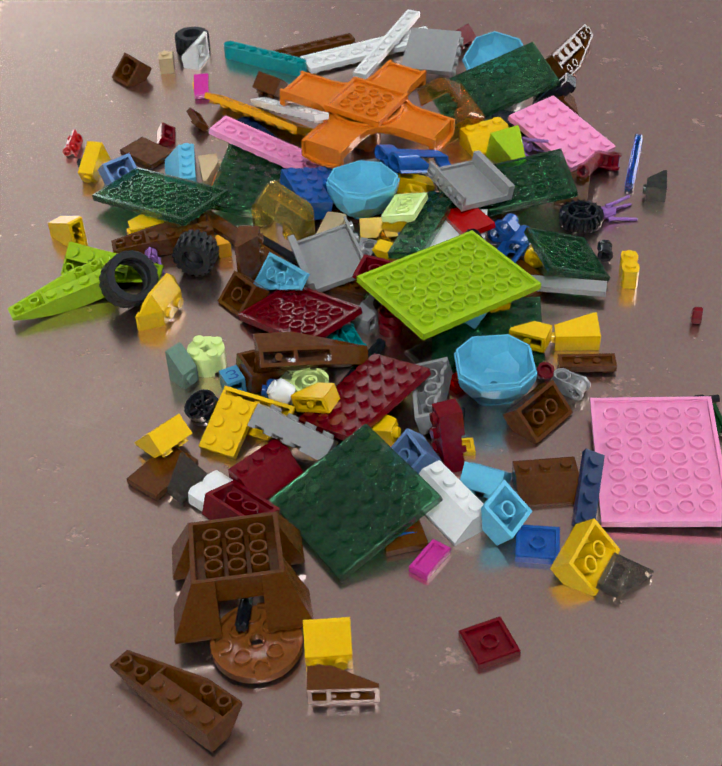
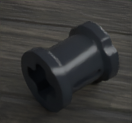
(604, 250)

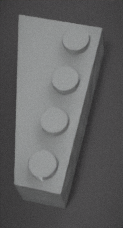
(431, 391)
(291, 431)

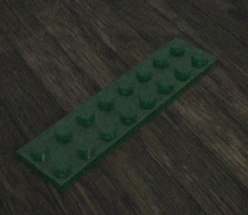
(422, 231)

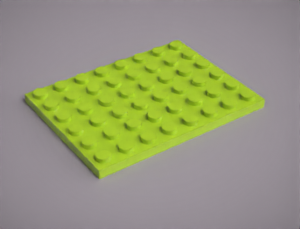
(448, 284)

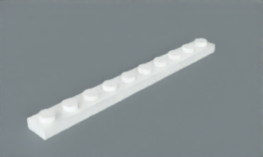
(386, 44)
(291, 110)

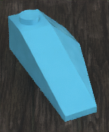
(281, 274)

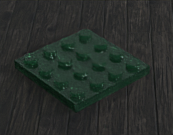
(566, 255)

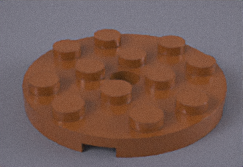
(256, 663)

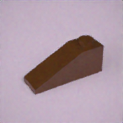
(334, 685)

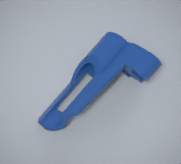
(408, 160)
(510, 236)

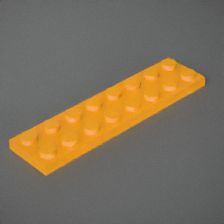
(258, 114)

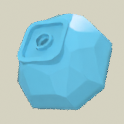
(489, 47)
(362, 188)
(495, 369)

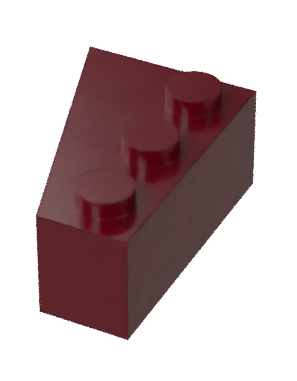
(447, 433)

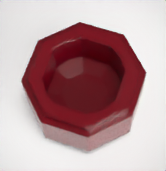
(696, 315)
(545, 371)

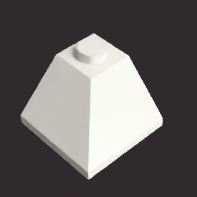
(197, 53)

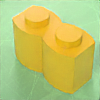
(629, 269)

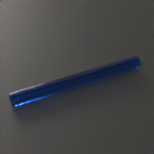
(634, 159)

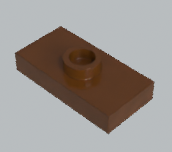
(197, 119)

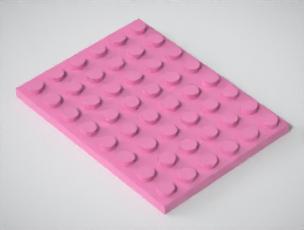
(658, 461)

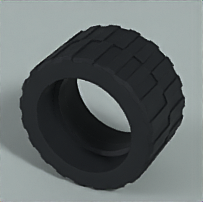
(142, 265)

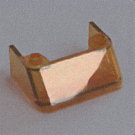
(468, 111)

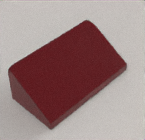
(166, 135)

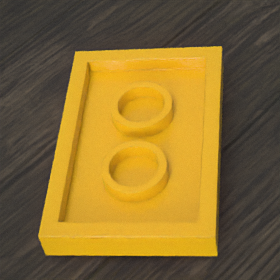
(228, 426)

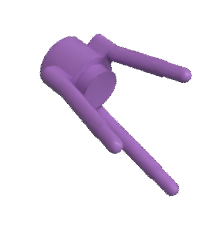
(528, 146)
(610, 211)
(153, 255)

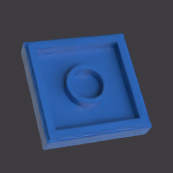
(537, 544)

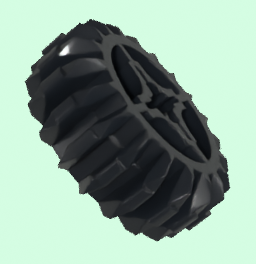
(581, 216)

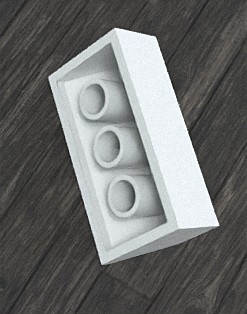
(460, 510)

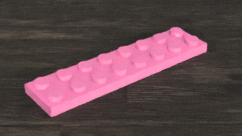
(260, 143)

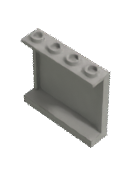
(433, 51)
(472, 182)
(328, 256)

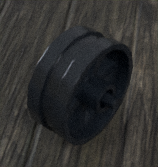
(198, 405)

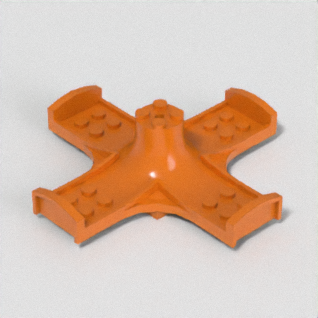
(363, 111)

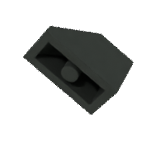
(656, 187)

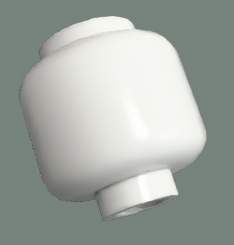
(280, 391)

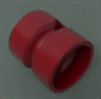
(389, 324)

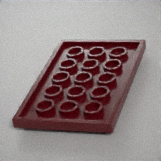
(300, 312)
(368, 395)

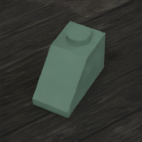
(181, 366)

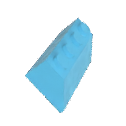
(182, 162)

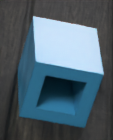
(232, 378)

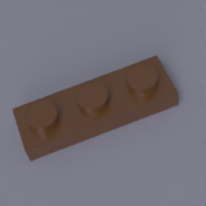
(588, 362)

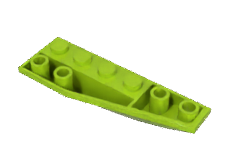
(80, 254)
(63, 294)

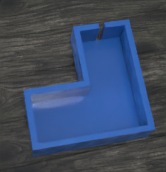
(311, 186)

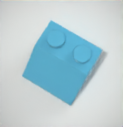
(483, 478)
(503, 513)

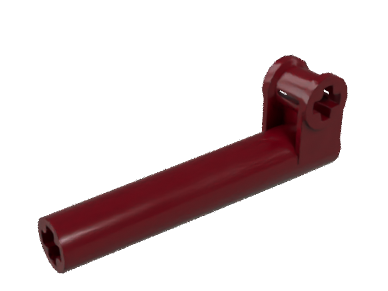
(599, 159)

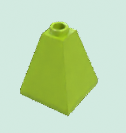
(505, 145)

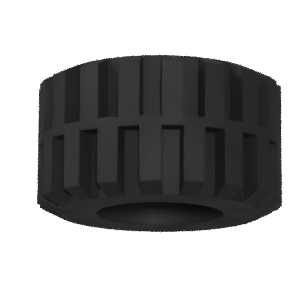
(186, 36)
(199, 243)

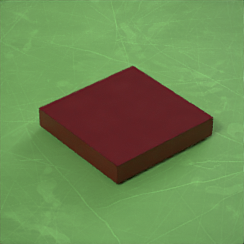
(489, 643)

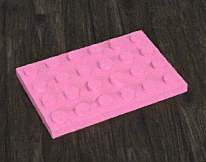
(563, 129)

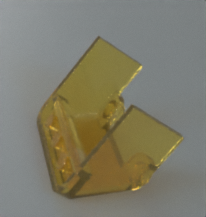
(285, 208)

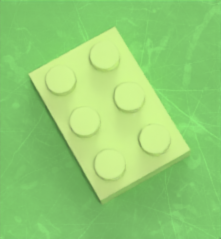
(404, 207)

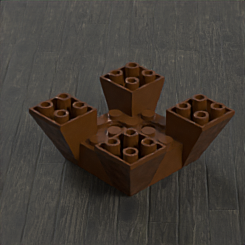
(238, 561)

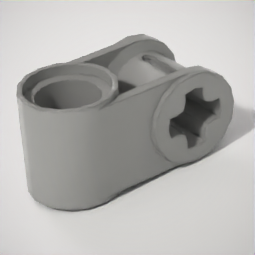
(569, 383)

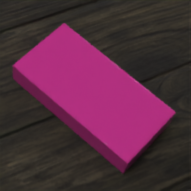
(201, 85)
(429, 559)

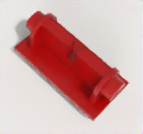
(73, 144)

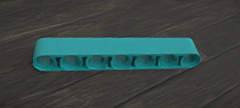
(264, 58)

